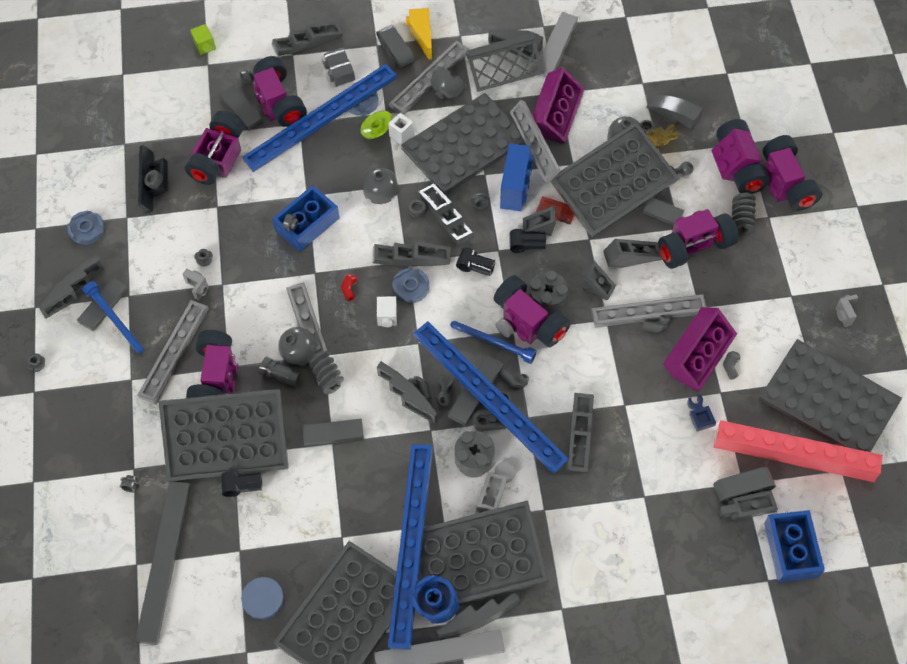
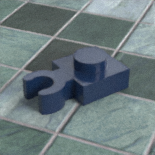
(700, 416)

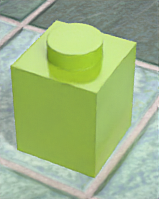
(203, 39)

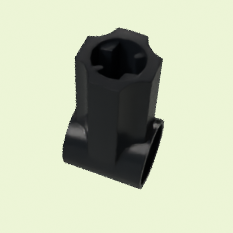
(523, 240)
(470, 260)
(235, 483)

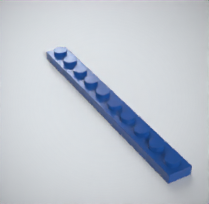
(319, 117)
(490, 397)
(410, 547)

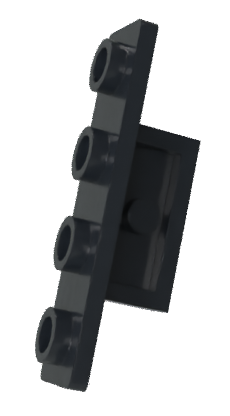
(147, 164)

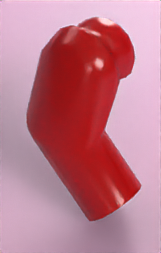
(348, 281)

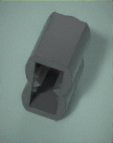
(339, 67)

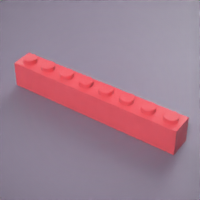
(798, 451)

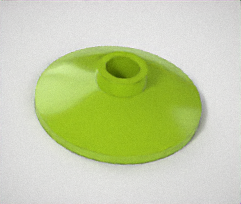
(376, 124)

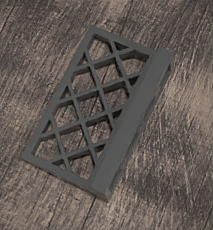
(497, 48)

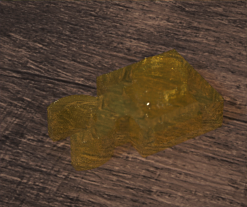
(662, 137)

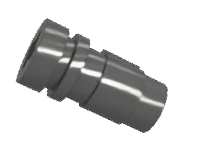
(280, 372)

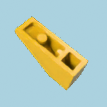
(420, 29)

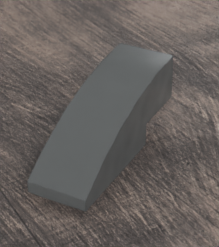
(675, 110)

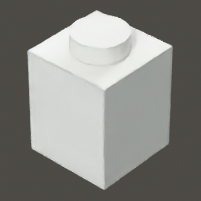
(401, 129)
(387, 311)

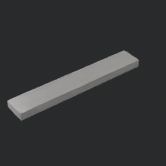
(422, 83)
(532, 137)
(647, 310)
(305, 314)
(173, 352)
(445, 650)

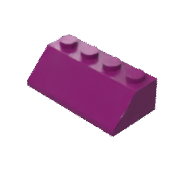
(557, 105)
(700, 348)

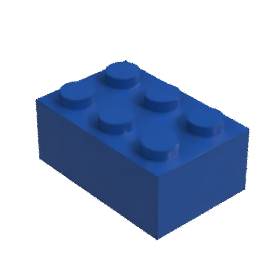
(516, 177)
(314, 216)
(794, 546)

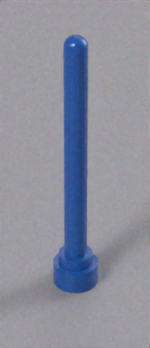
(91, 290)
(527, 354)

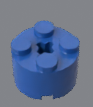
(424, 599)

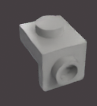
(197, 281)
(845, 311)

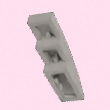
(557, 43)
(491, 492)

